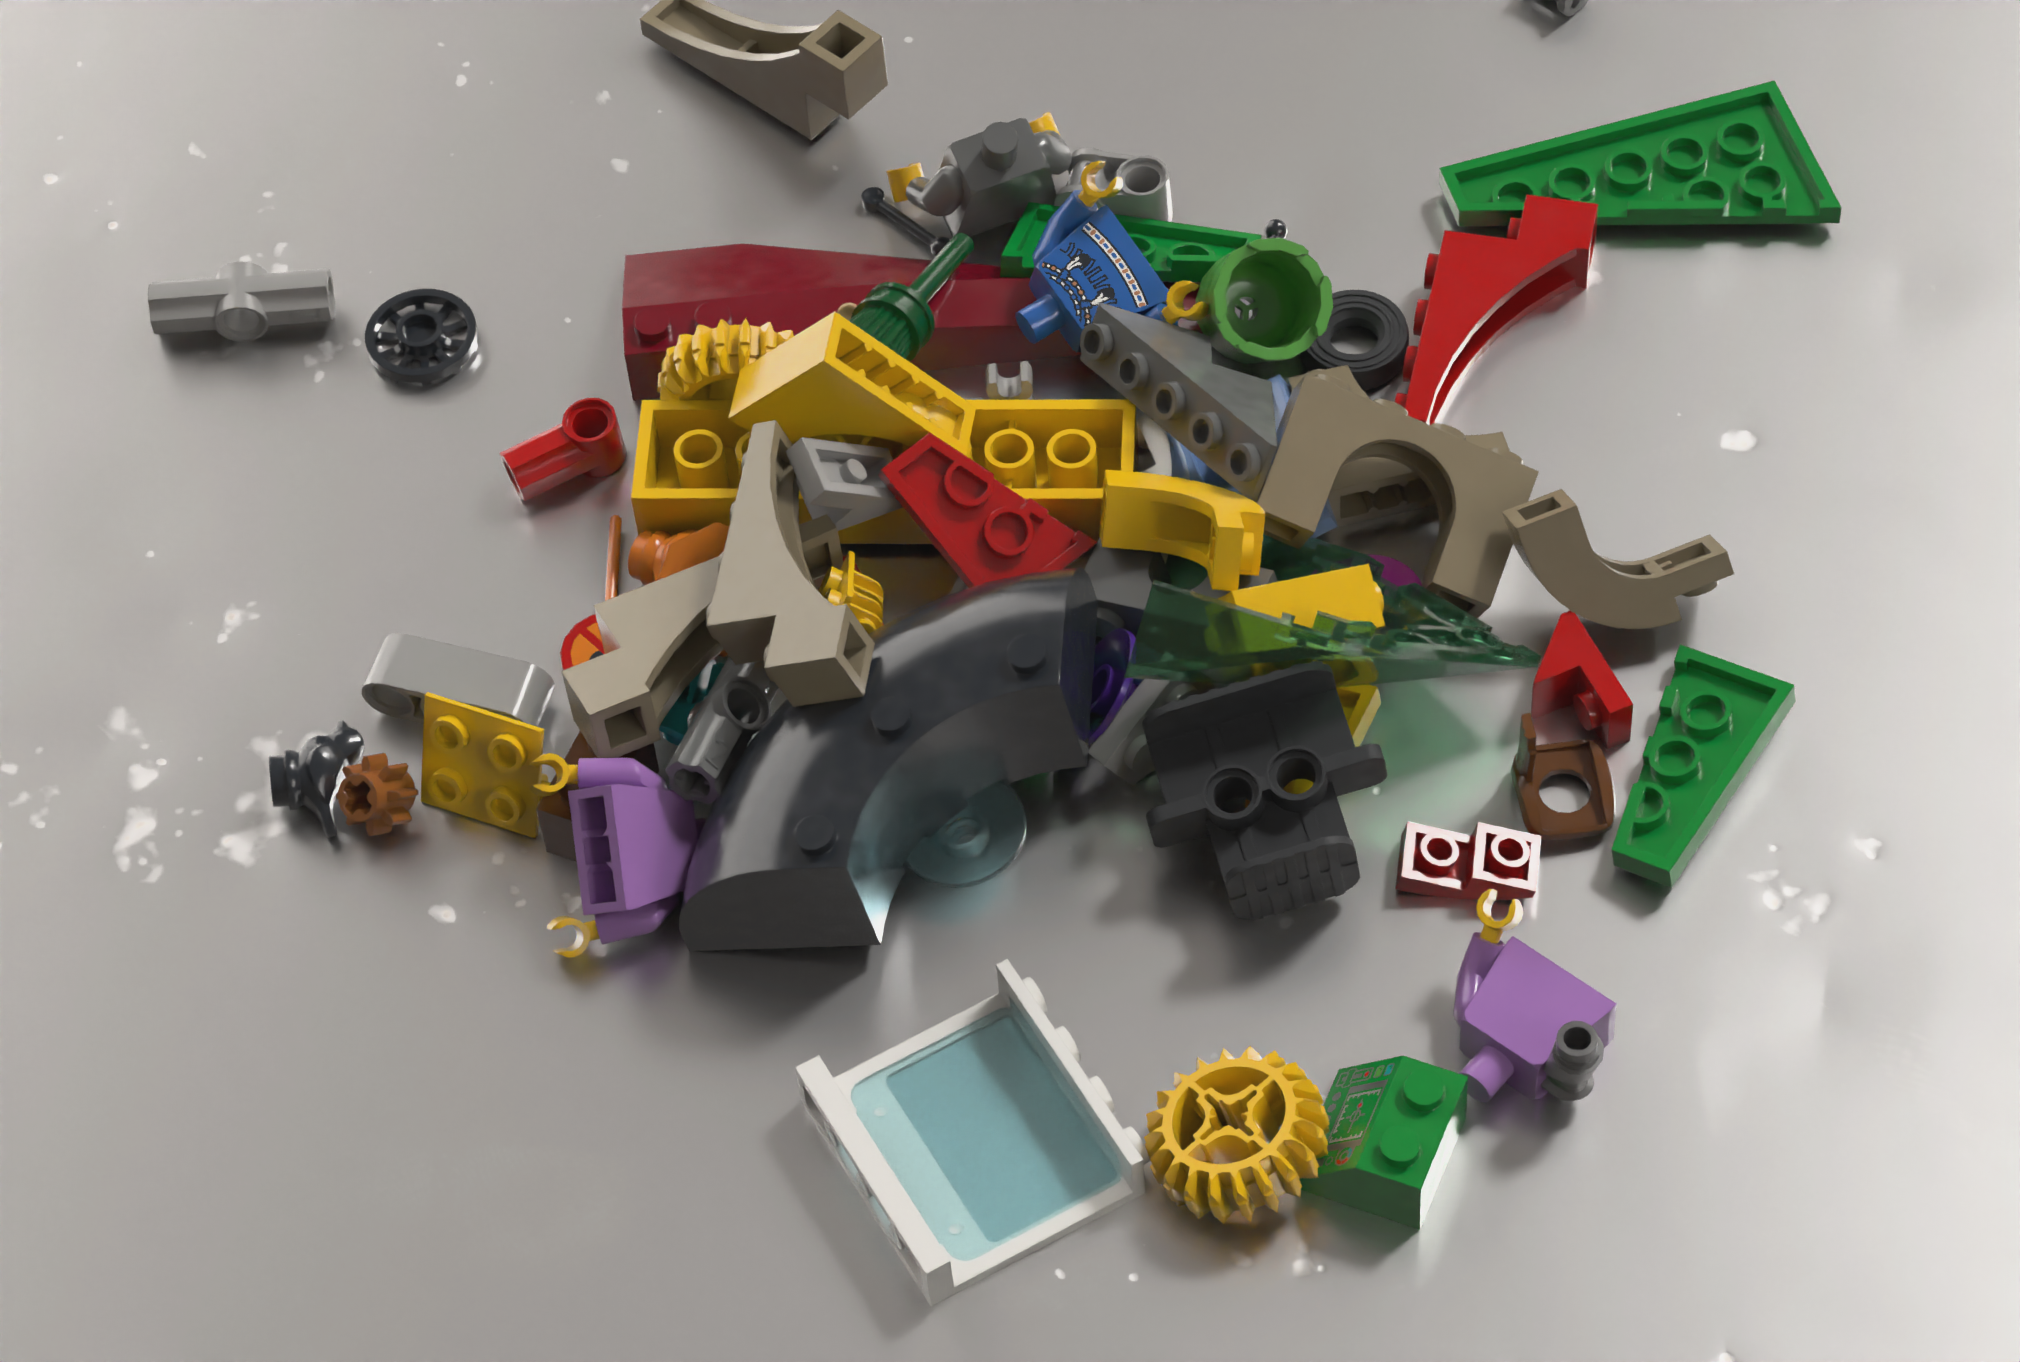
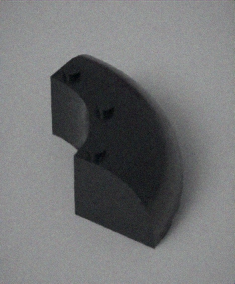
(846, 788)

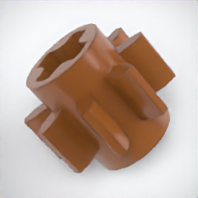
(377, 794)

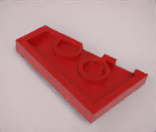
(975, 519)

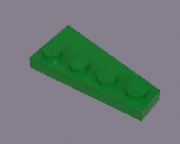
(1171, 248)
(1702, 748)

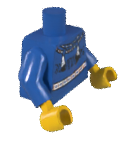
(1093, 260)

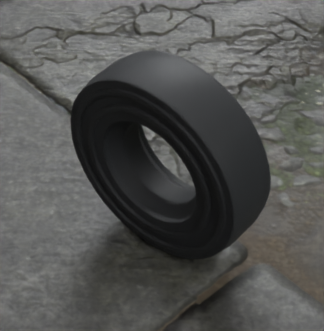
(1368, 311)

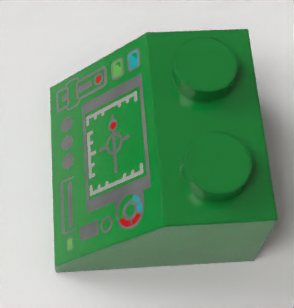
(1390, 1137)

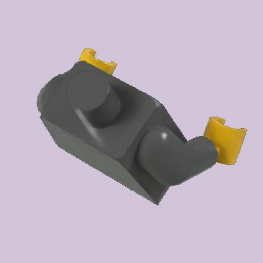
(988, 175)

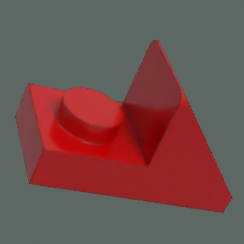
(1580, 676)

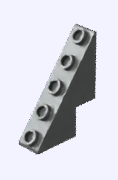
(1171, 378)

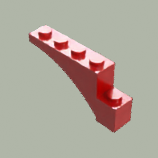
(1486, 287)

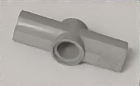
(241, 301)

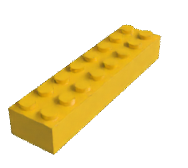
(1037, 448)

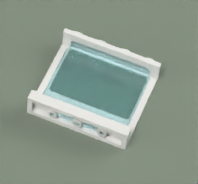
(977, 1138)

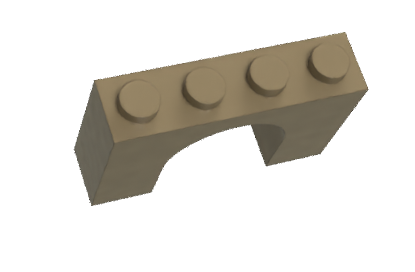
(1470, 484)

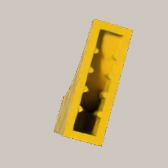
(851, 384)

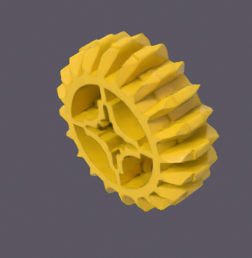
(711, 359)
(1235, 1120)

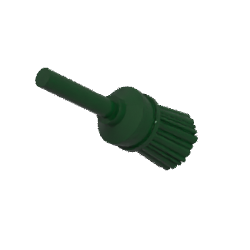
(900, 313)

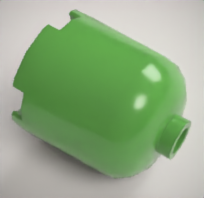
(1286, 297)

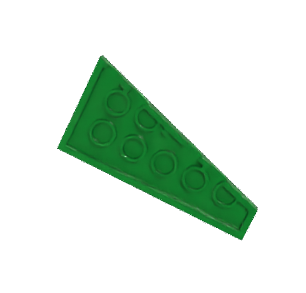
(1686, 164)

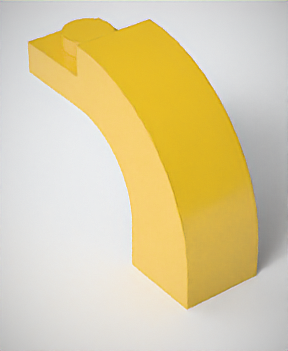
(1184, 520)

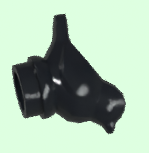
(315, 773)

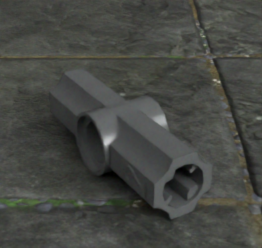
(721, 730)

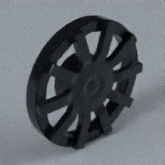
(421, 336)

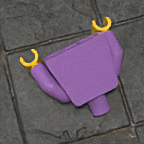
(629, 846)

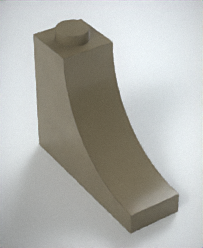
(1379, 485)

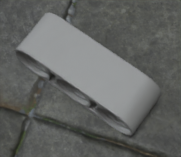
(416, 665)

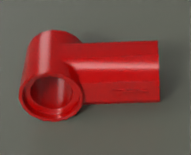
(583, 444)

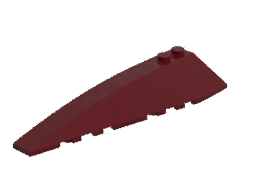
(798, 287)

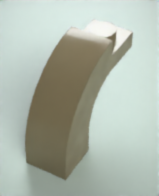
(1606, 590)

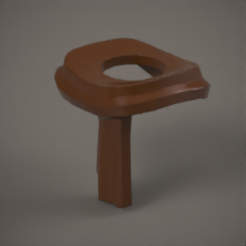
(1577, 757)

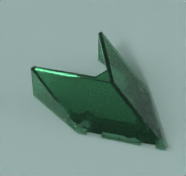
(1220, 642)

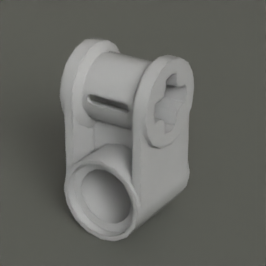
(1144, 189)

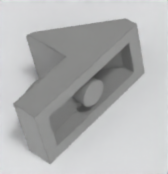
(842, 480)

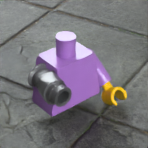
(1526, 1016)

